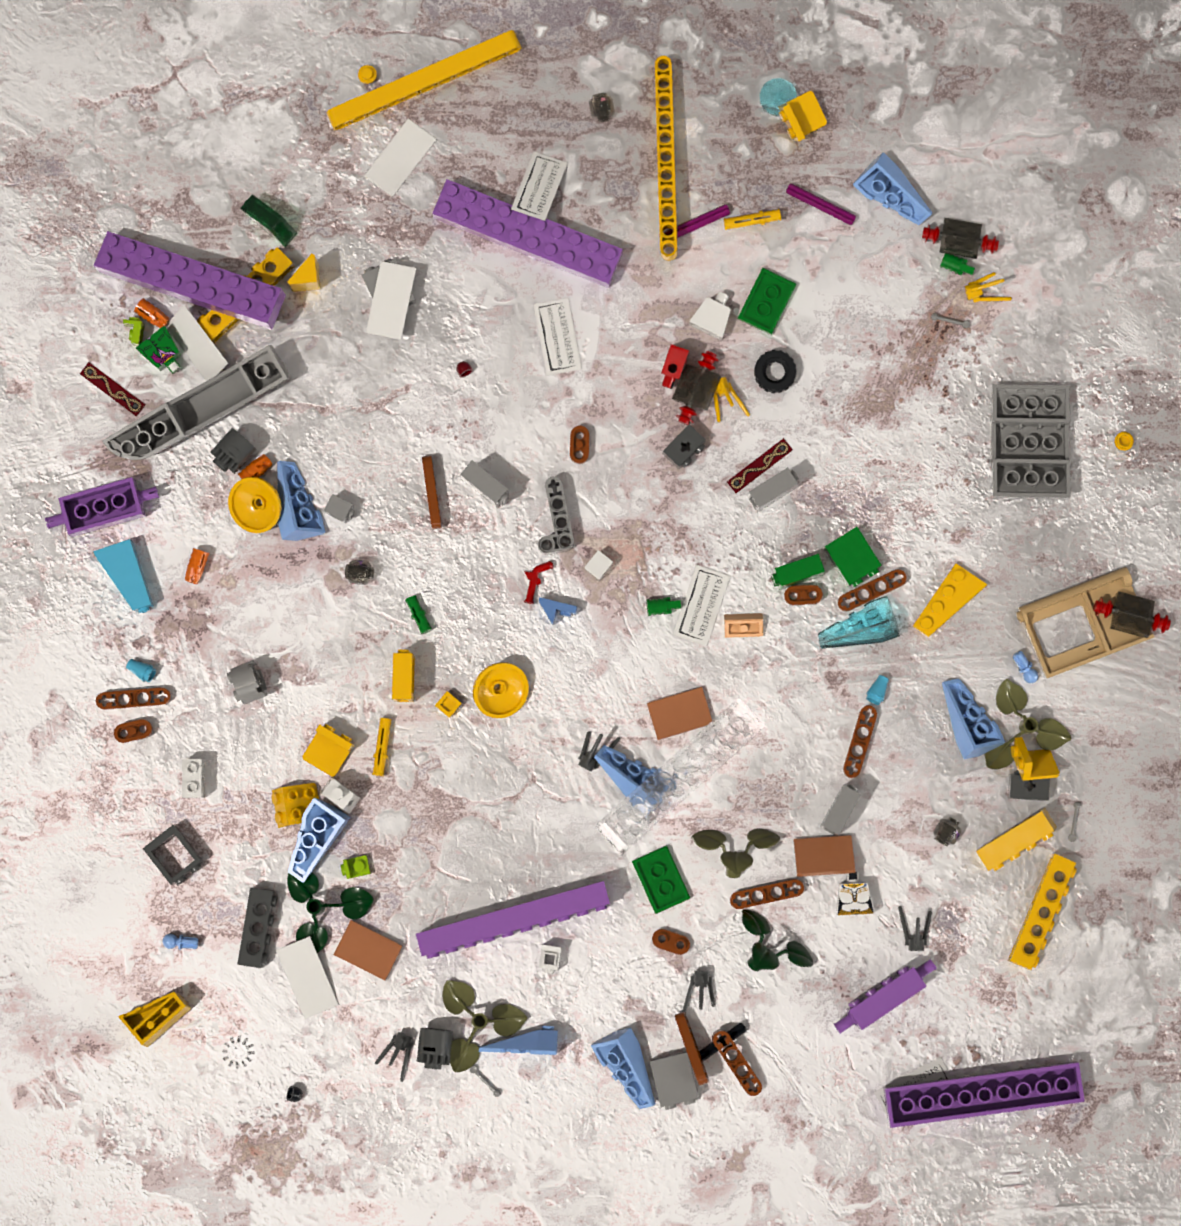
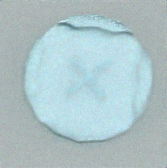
(775, 94)

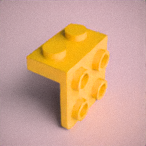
(802, 115)
(328, 750)
(1033, 763)
(292, 802)

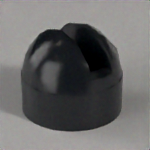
(293, 1094)

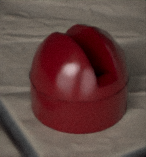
(463, 369)

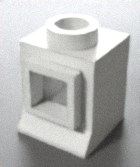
(549, 958)

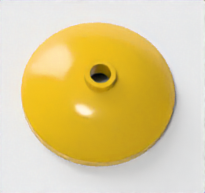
(246, 508)
(507, 697)

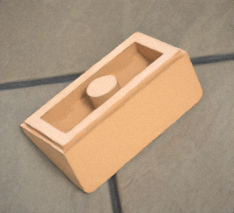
(743, 625)

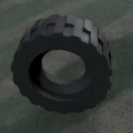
(768, 358)

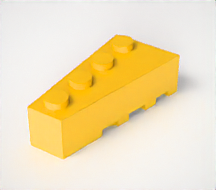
(1017, 839)

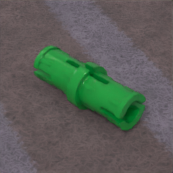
(418, 614)

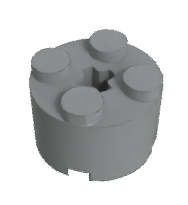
(248, 682)

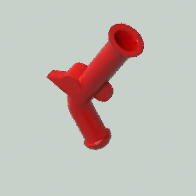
(534, 580)

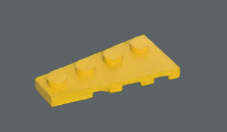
(950, 597)

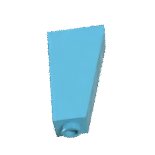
(126, 572)

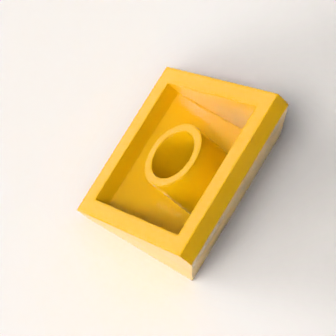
(306, 276)

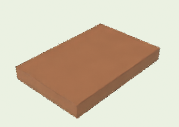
(679, 713)
(824, 856)
(368, 950)

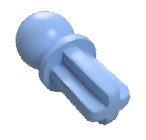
(1030, 675)
(171, 941)

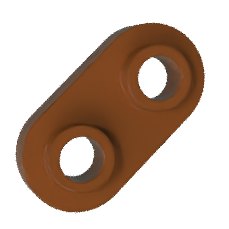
(579, 445)
(803, 595)
(133, 730)
(671, 941)

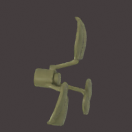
(1050, 732)
(735, 861)
(506, 1021)

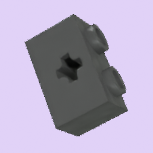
(687, 436)
(1017, 790)

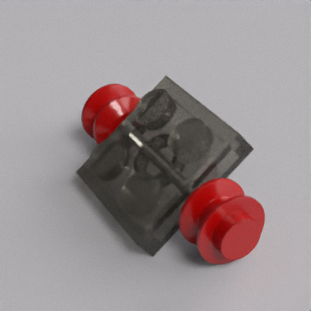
(960, 238)
(696, 387)
(1132, 615)

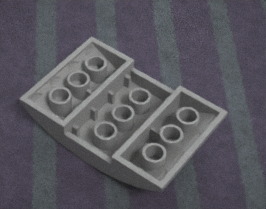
(1030, 441)

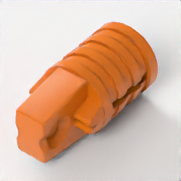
(151, 313)
(256, 467)
(196, 566)

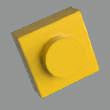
(448, 704)

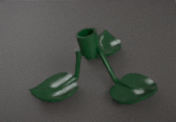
(354, 903)
(761, 956)

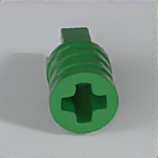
(956, 264)
(661, 606)

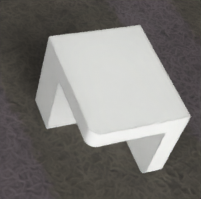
(598, 565)

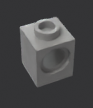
(339, 508)

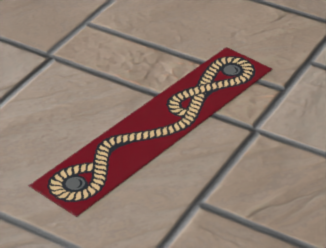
(112, 389)
(759, 465)

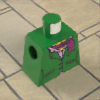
(161, 350)

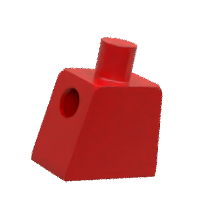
(678, 357)

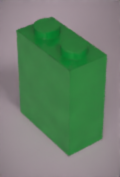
(853, 557)
(797, 572)

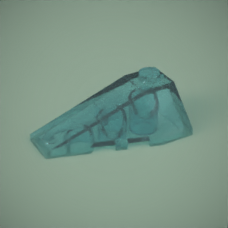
(870, 625)

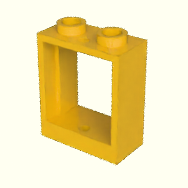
(403, 676)

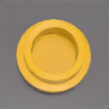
(367, 74)
(1123, 441)

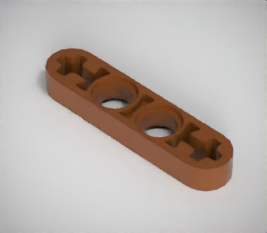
(431, 492)
(870, 588)
(133, 698)
(862, 742)
(766, 891)
(691, 1048)
(735, 1063)

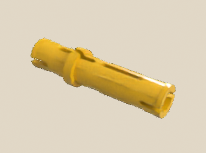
(775, 215)
(381, 747)

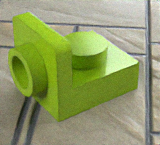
(135, 334)
(355, 867)

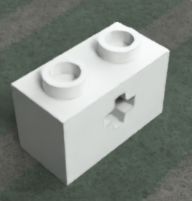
(192, 778)

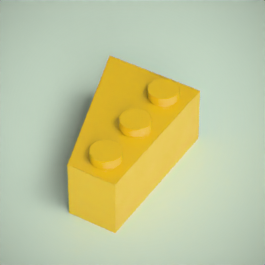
(155, 1018)

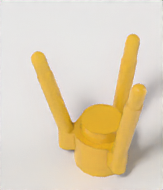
(974, 289)
(724, 389)

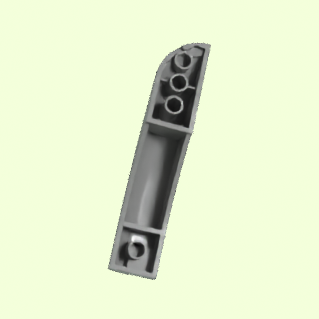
(199, 406)

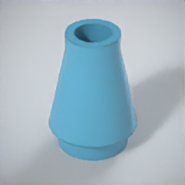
(142, 670)
(877, 690)

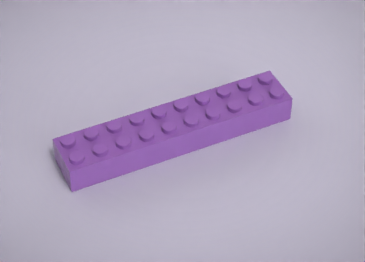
(526, 234)
(189, 280)
(513, 918)
(983, 1094)

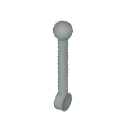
(965, 324)
(1077, 805)
(496, 1092)

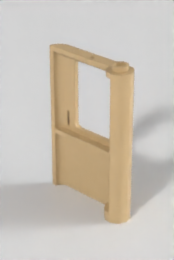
(1084, 596)

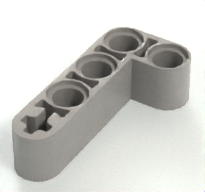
(557, 514)

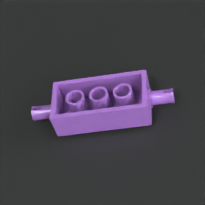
(101, 507)
(886, 997)

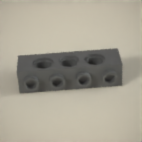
(246, 956)

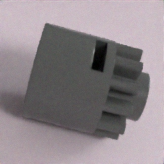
(232, 451)
(434, 1047)

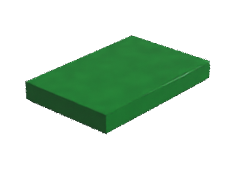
(767, 301)
(661, 879)

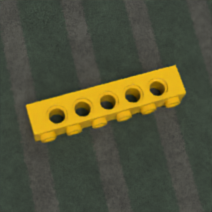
(273, 257)
(1040, 900)

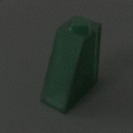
(268, 220)

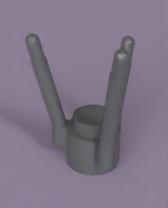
(587, 760)
(916, 942)
(700, 979)
(401, 1042)

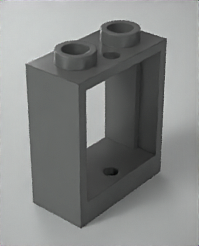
(162, 839)

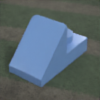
(551, 607)

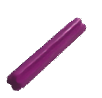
(820, 204)
(700, 221)

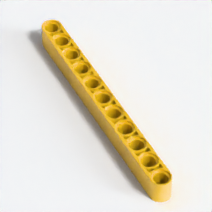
(423, 80)
(666, 149)

